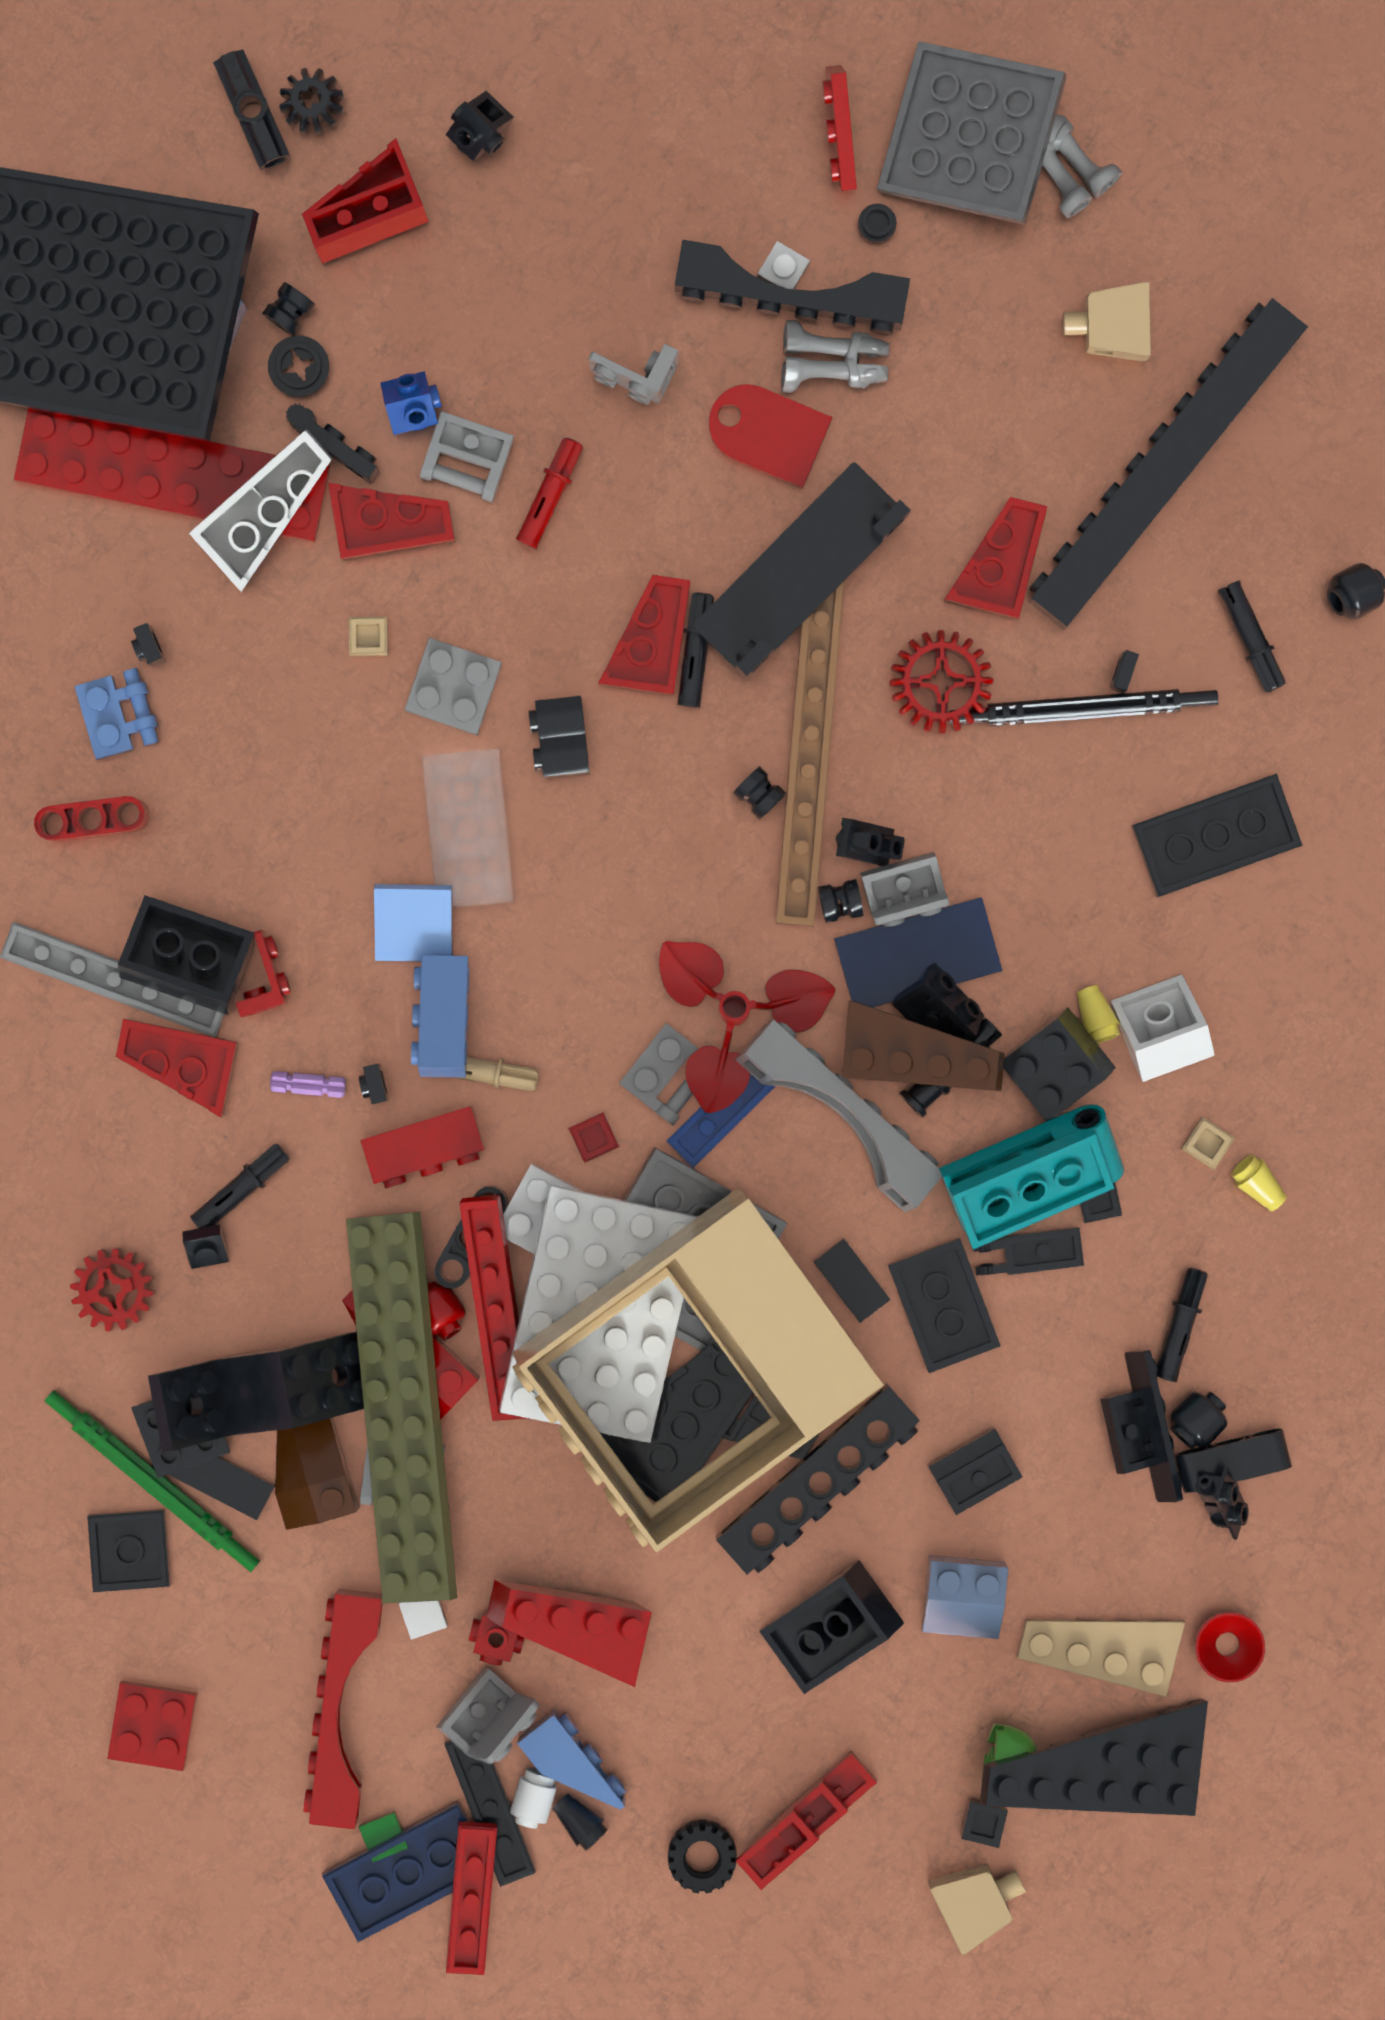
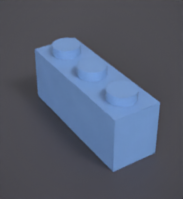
(441, 1016)

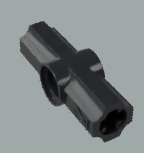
(242, 89)

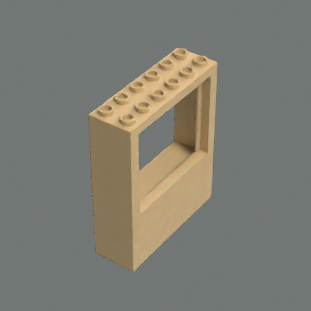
(767, 1327)

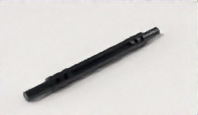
(1091, 707)

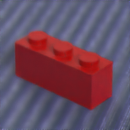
(423, 1147)

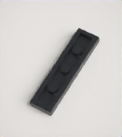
(491, 1805)

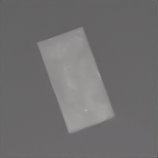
(468, 826)

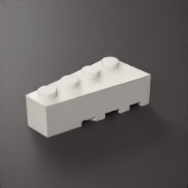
(256, 514)

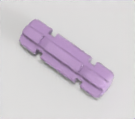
(308, 1084)

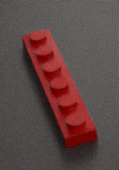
(492, 1291)

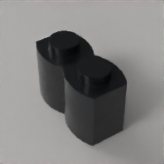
(560, 737)

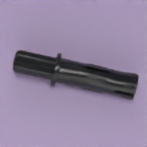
(1252, 636)
(694, 654)
(241, 1187)
(1181, 1325)

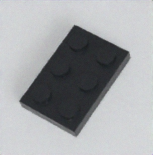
(944, 1305)

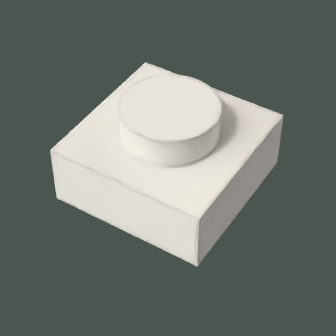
(783, 267)

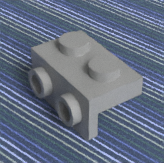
(904, 890)

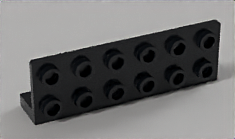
(800, 570)

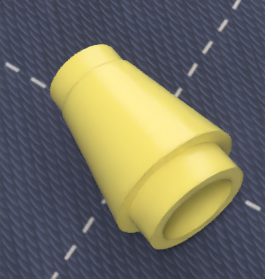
(1097, 1015)
(1258, 1182)

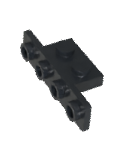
(1140, 1428)

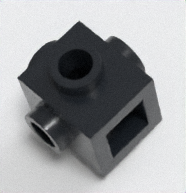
(479, 126)

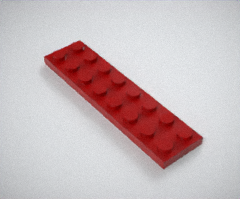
(147, 468)

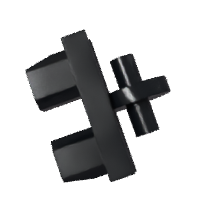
(868, 842)

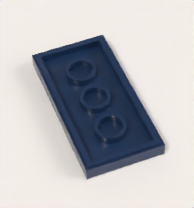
(891, 959)
(401, 1884)

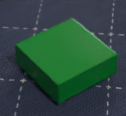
(380, 1830)

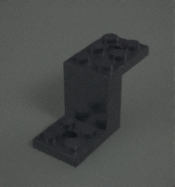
(257, 1391)

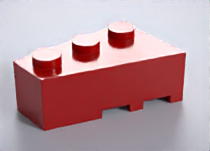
(366, 207)

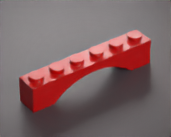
(335, 1785)

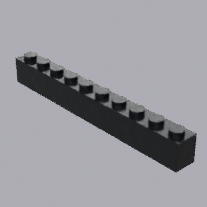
(1167, 464)

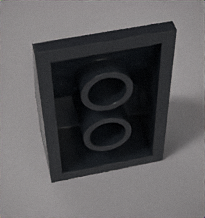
(832, 1627)

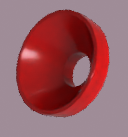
(1243, 1661)

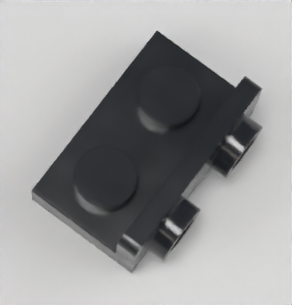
(940, 1005)

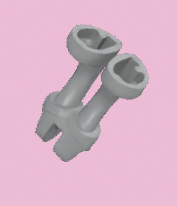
(1096, 178)
(858, 375)

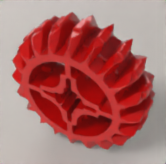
(941, 649)

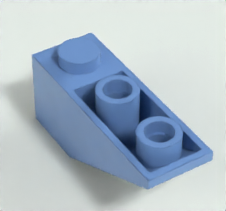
(562, 1757)

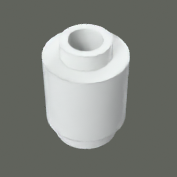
(533, 1799)

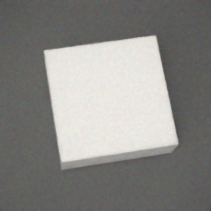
(423, 1617)

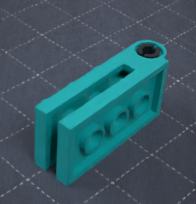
(1033, 1174)

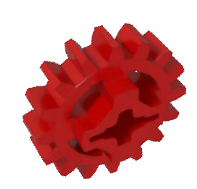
(108, 1271)

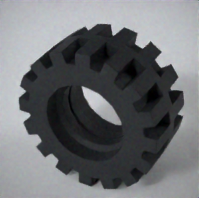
(710, 1879)

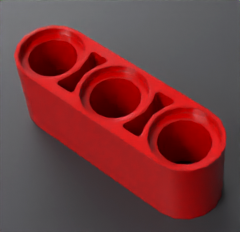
(73, 814)

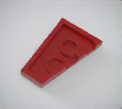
(839, 128)
(386, 522)
(1003, 562)
(652, 640)
(182, 1060)

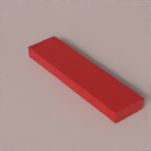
(471, 1898)

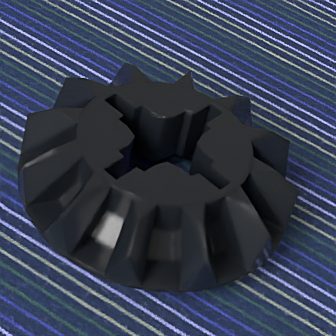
(281, 360)

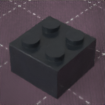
(1058, 1065)

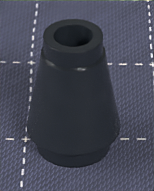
(580, 1822)

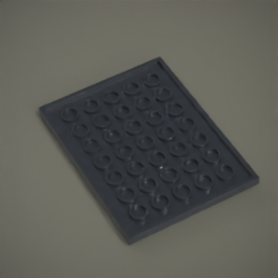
(118, 301)

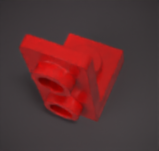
(258, 999)

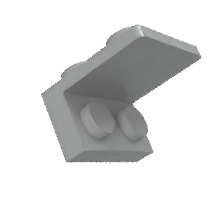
(652, 387)

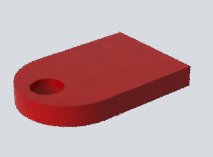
(772, 433)

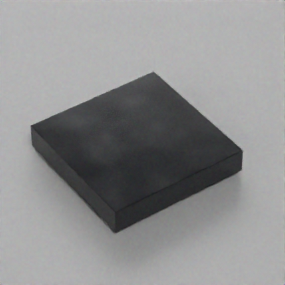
(129, 1550)

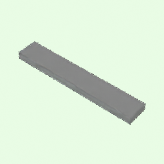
(101, 975)

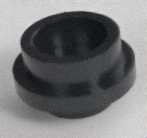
(877, 223)

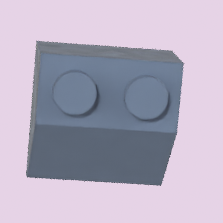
(964, 1596)

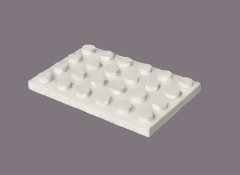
(624, 1362)

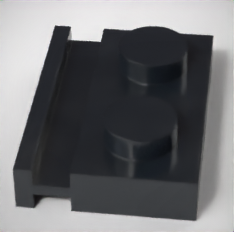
(975, 1471)

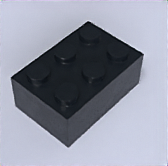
(186, 955)

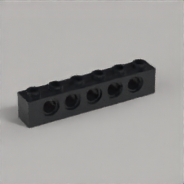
(756, 1555)

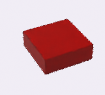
(593, 1137)

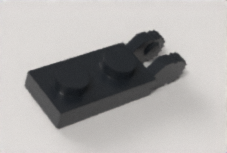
(331, 439)
(1035, 1252)

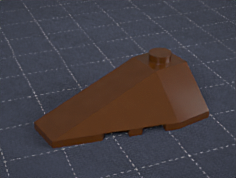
(312, 1475)

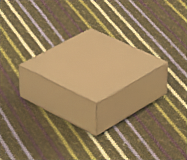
(368, 636)
(1207, 1143)

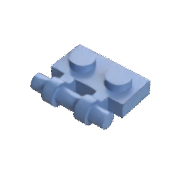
(105, 717)

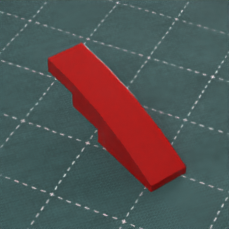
(806, 1820)

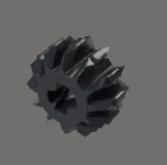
(304, 90)

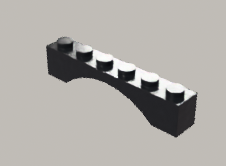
(712, 273)

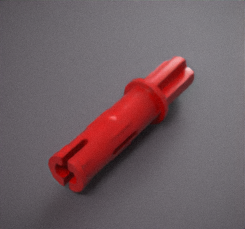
(550, 492)

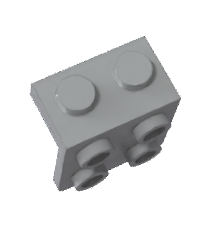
(488, 1718)

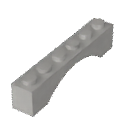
(898, 1166)

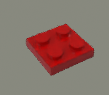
(152, 1725)

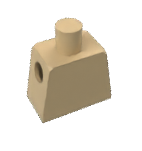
(1114, 322)
(975, 1903)

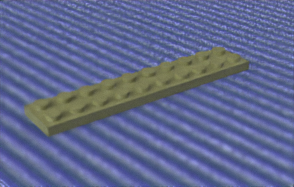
(401, 1408)

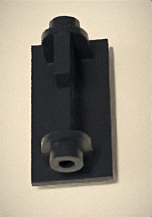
(1223, 1501)

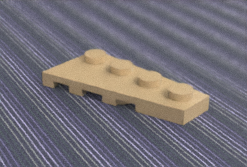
(1119, 1652)

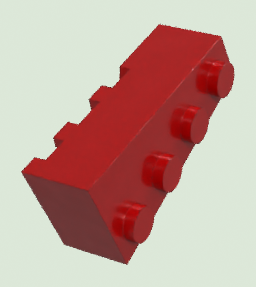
(584, 1627)

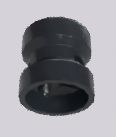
(288, 309)
(759, 793)
(849, 898)

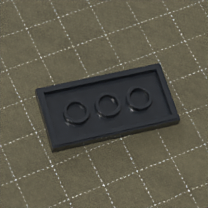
(1216, 835)

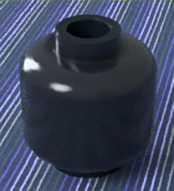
(1356, 591)
(1199, 1419)

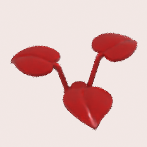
(691, 972)

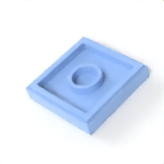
(412, 921)

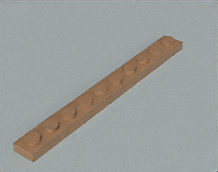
(809, 763)

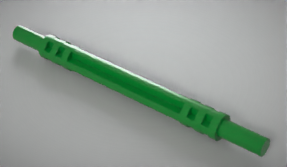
(145, 1476)

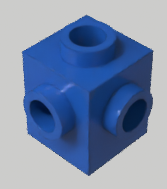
(410, 402)

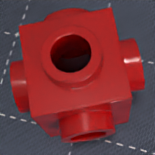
(492, 1652)

